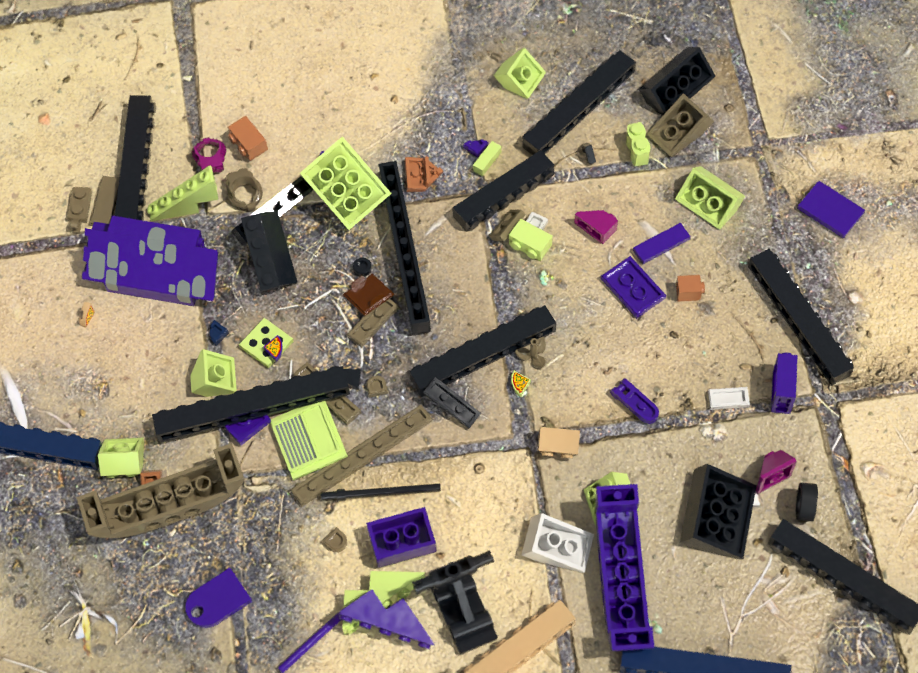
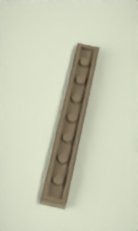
(361, 455)

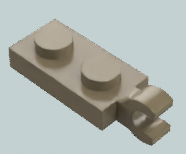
(79, 207)

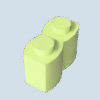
(638, 144)

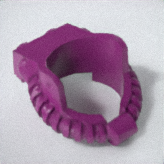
(216, 160)

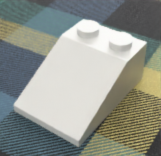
(557, 543)

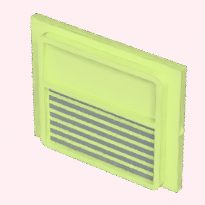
(308, 439)

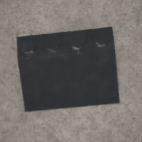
(718, 512)

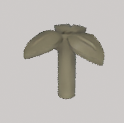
(536, 347)

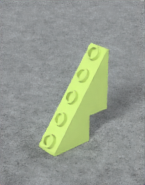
(185, 198)
(388, 587)

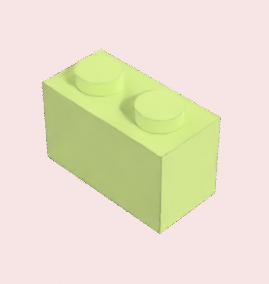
(530, 240)

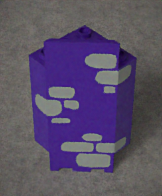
(150, 261)

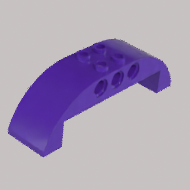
(622, 568)

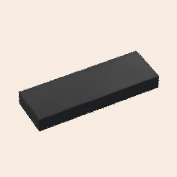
(452, 403)

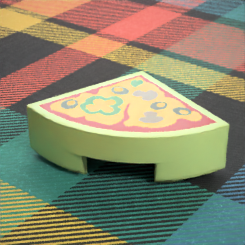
(519, 383)

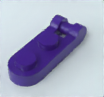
(636, 401)

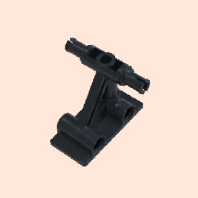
(460, 602)

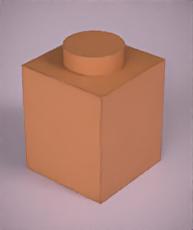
(689, 288)

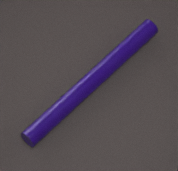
(309, 643)

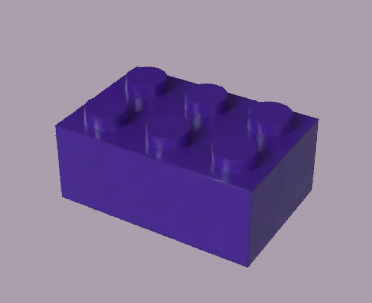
(401, 537)

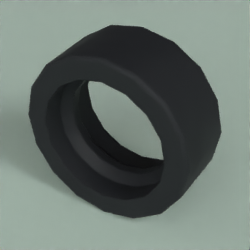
(806, 501)

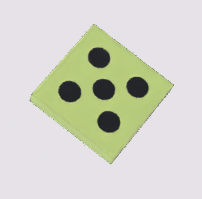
(259, 337)

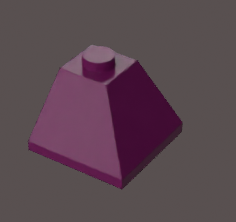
(775, 469)

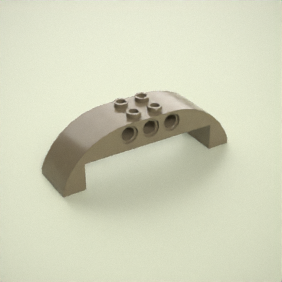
(164, 499)

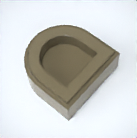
(376, 386)
(336, 541)

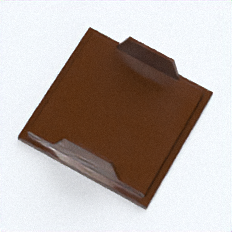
(367, 293)

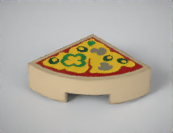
(87, 315)

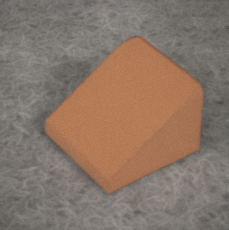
(149, 476)

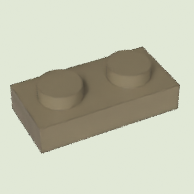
(504, 228)

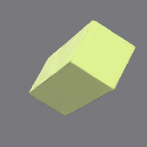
(487, 158)

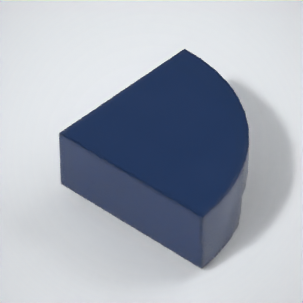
(217, 332)

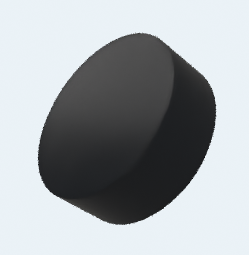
(362, 267)

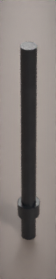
(341, 494)

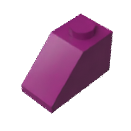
(597, 224)

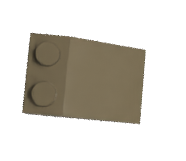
(680, 126)

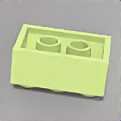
(709, 197)

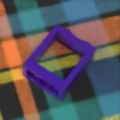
(784, 383)

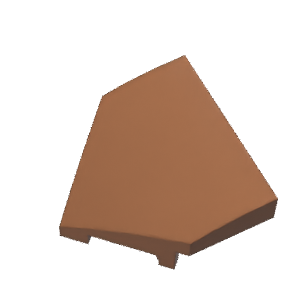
(420, 174)

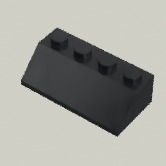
(682, 75)
(269, 250)

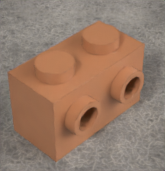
(247, 138)

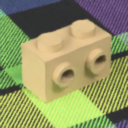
(558, 441)

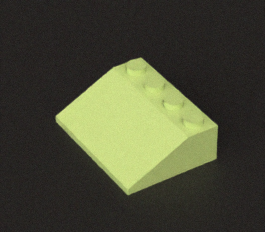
(345, 183)

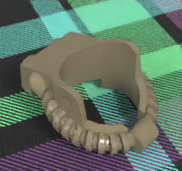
(239, 178)

